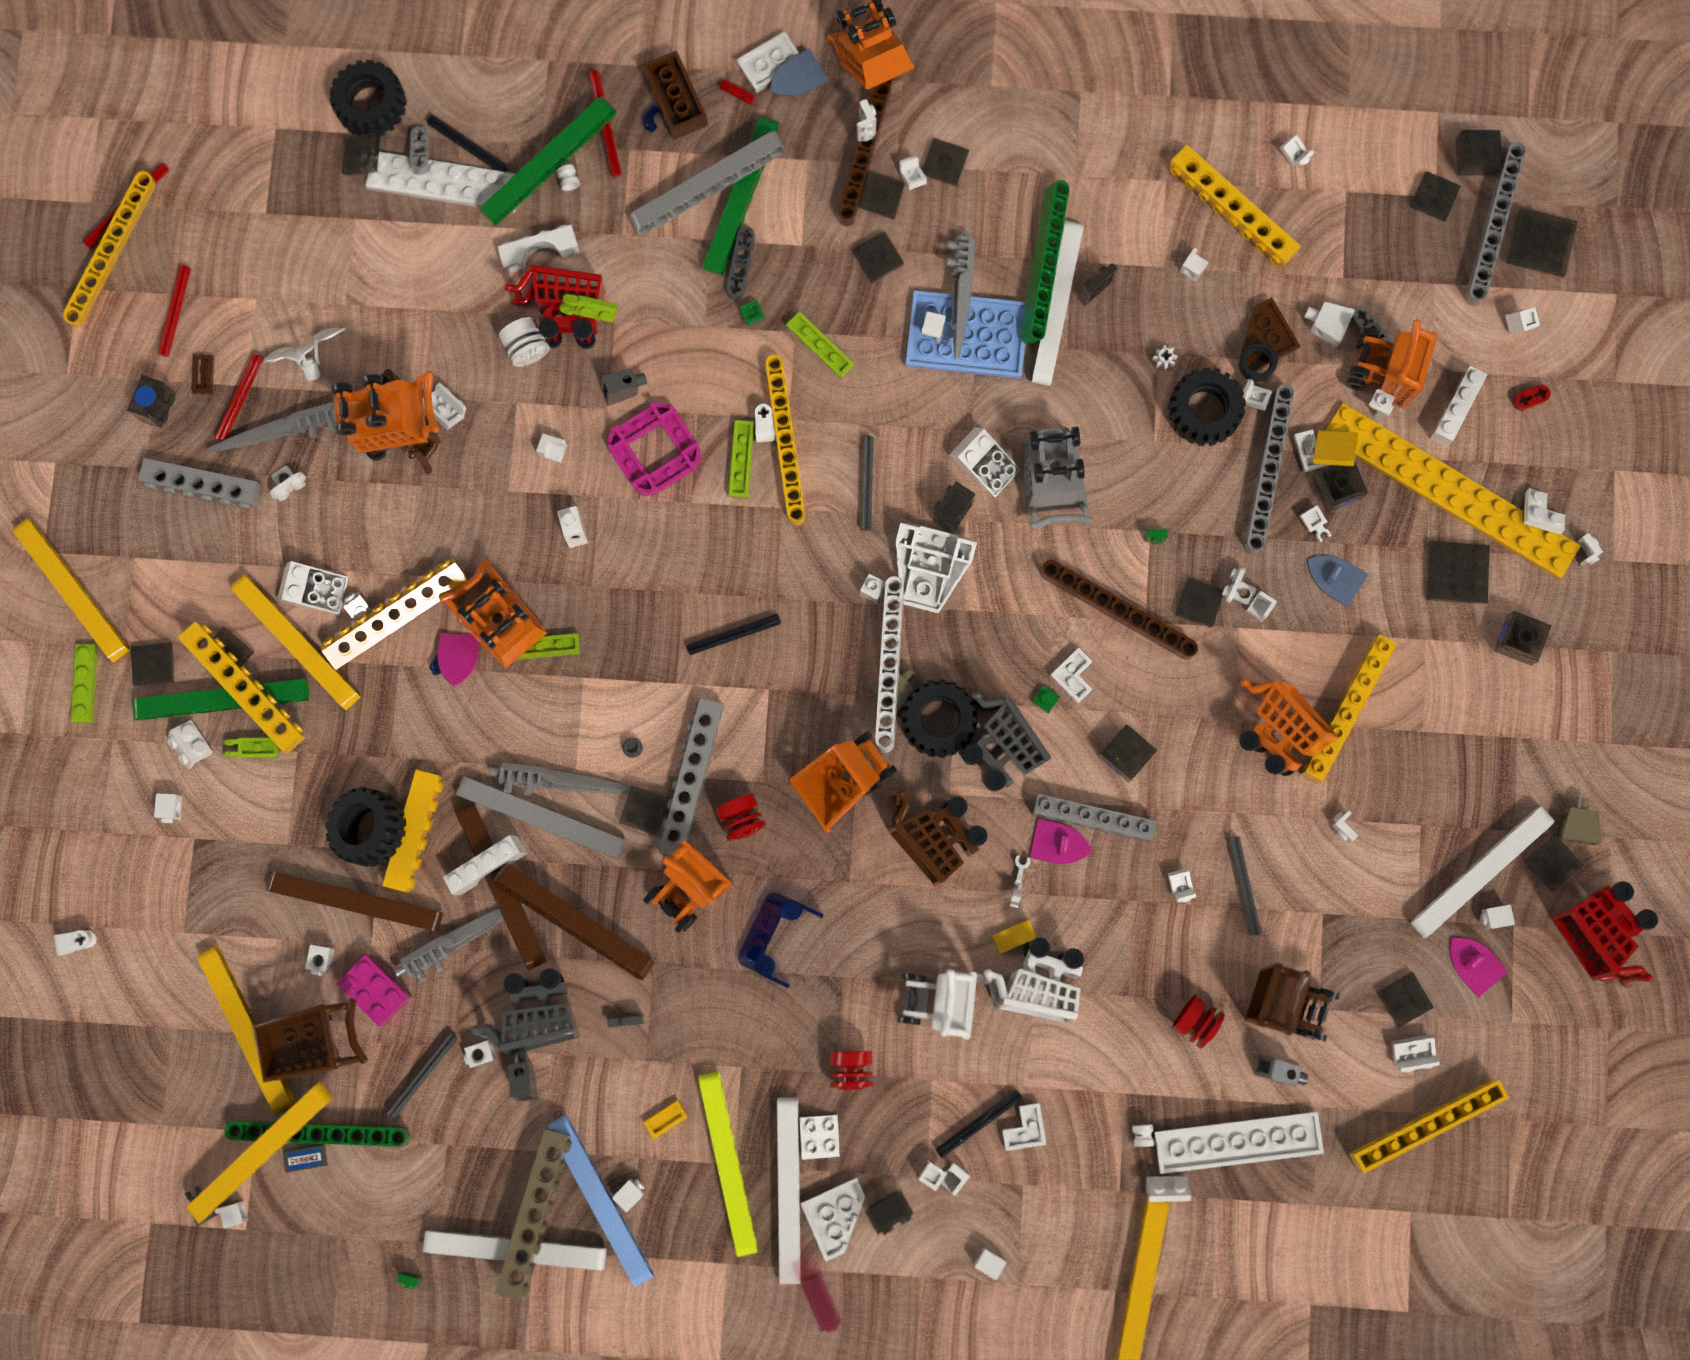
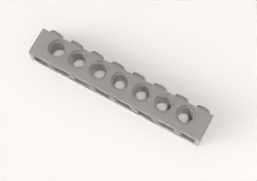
(703, 708)

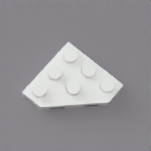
(834, 1216)

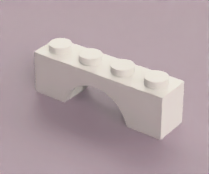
(516, 253)
(1459, 406)
(471, 872)

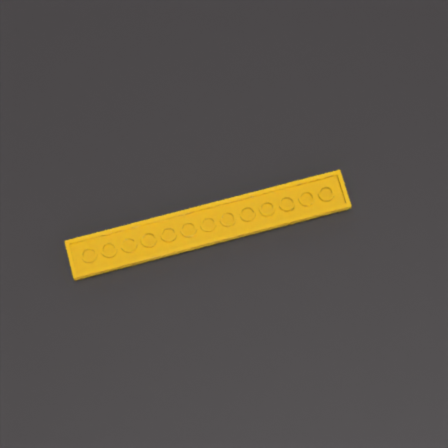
(1455, 493)

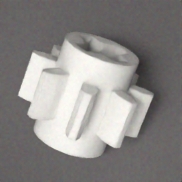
(1161, 362)

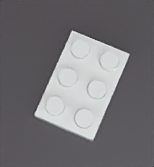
(764, 61)

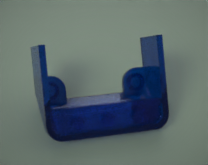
(752, 952)

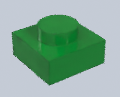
(751, 312)
(1156, 536)
(1046, 699)
(409, 1280)

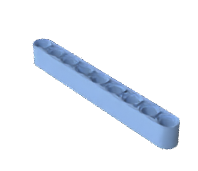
(603, 1206)

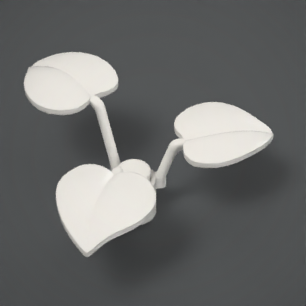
(297, 354)

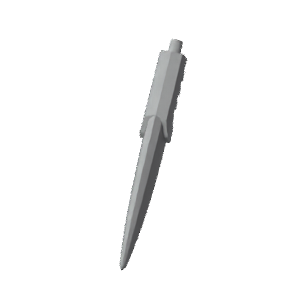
(963, 268)
(288, 425)
(552, 779)
(450, 942)

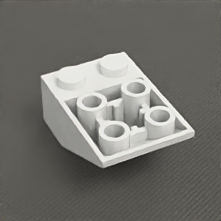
(985, 461)
(312, 588)

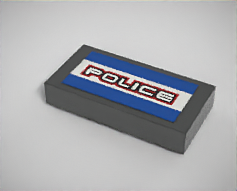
(305, 1158)

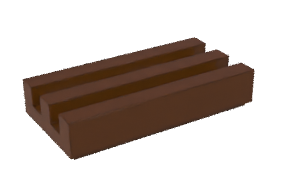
(210, 374)

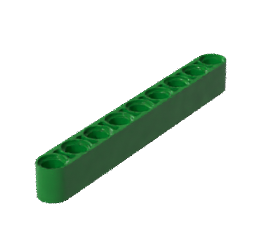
(548, 161)
(736, 209)
(1045, 262)
(214, 700)
(327, 1130)

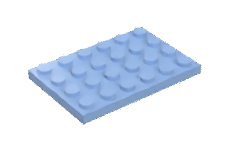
(990, 342)

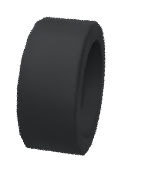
(1266, 350)

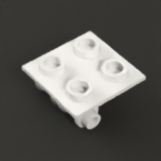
(819, 1137)

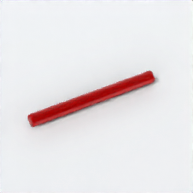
(607, 129)
(96, 234)

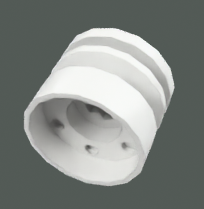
(524, 341)

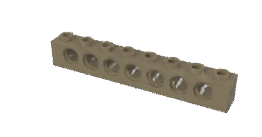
(507, 1285)

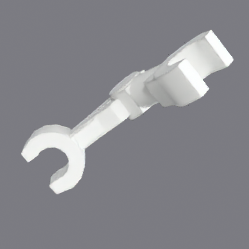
(1016, 896)

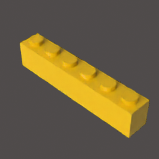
(418, 813)

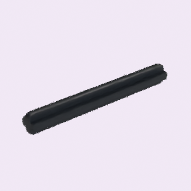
(466, 144)
(733, 634)
(978, 1123)

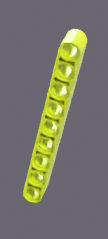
(728, 1164)

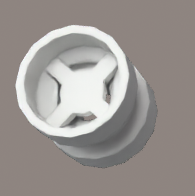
(567, 176)
(1143, 1135)

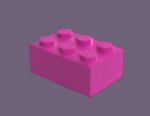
(374, 990)

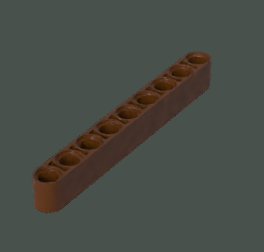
(863, 153)
(1124, 618)
(354, 901)
(509, 907)
(573, 922)

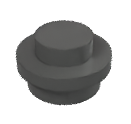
(632, 747)

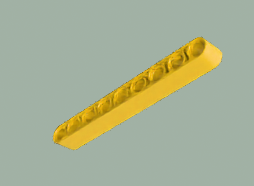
(109, 258)
(781, 431)
(71, 590)
(295, 642)
(242, 1022)
(259, 1152)
(1142, 1280)

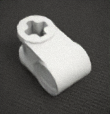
(764, 426)
(72, 941)

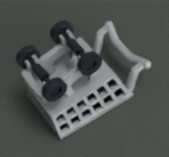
(1054, 488)

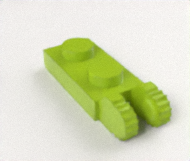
(588, 307)
(252, 748)

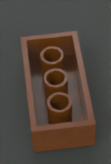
(675, 95)

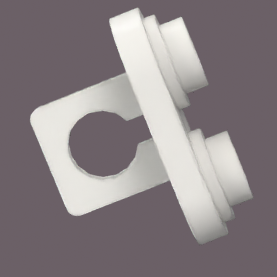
(282, 490)
(1230, 591)

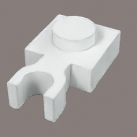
(1313, 521)

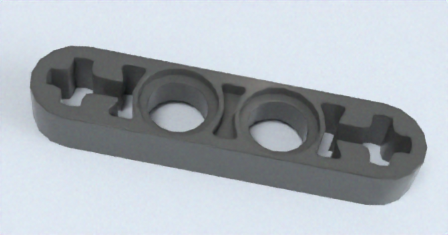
(740, 263)

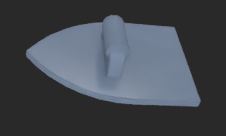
(798, 75)
(1336, 577)

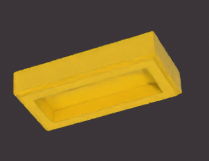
(1014, 936)
(665, 1119)

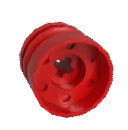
(740, 817)
(1198, 1021)
(851, 1069)

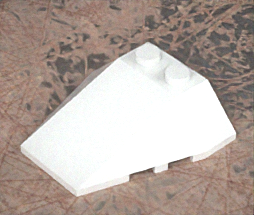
(931, 564)

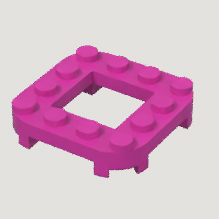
(638, 426)

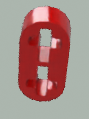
(1530, 393)

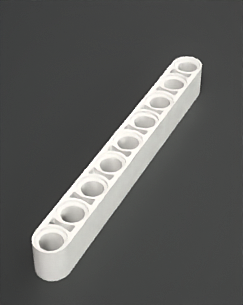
(1063, 280)
(893, 672)
(1482, 872)
(788, 1191)
(496, 1249)

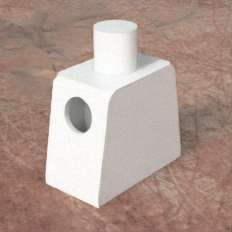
(1330, 322)
(572, 525)

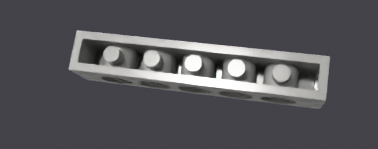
(153, 469)
(1094, 818)

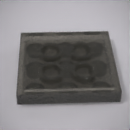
(1542, 242)
(1458, 572)

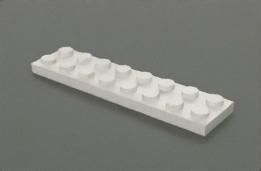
(441, 183)
(1238, 1142)

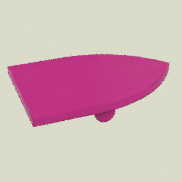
(457, 656)
(1058, 843)
(1475, 964)

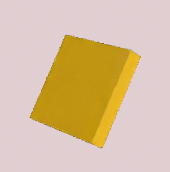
(1335, 448)

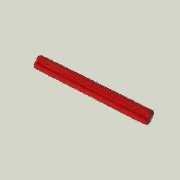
(174, 311)
(239, 397)

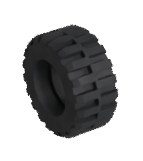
(360, 77)
(1213, 383)
(945, 692)
(345, 819)

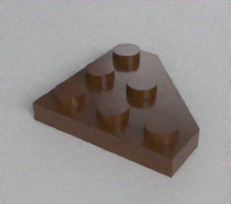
(1270, 328)

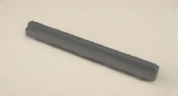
(867, 477)
(1244, 885)
(421, 1075)

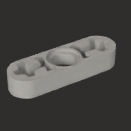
(424, 156)
(1359, 323)

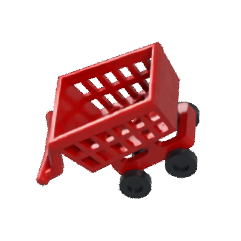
(549, 307)
(1615, 925)

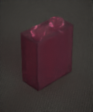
(821, 1302)

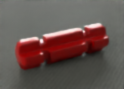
(737, 91)

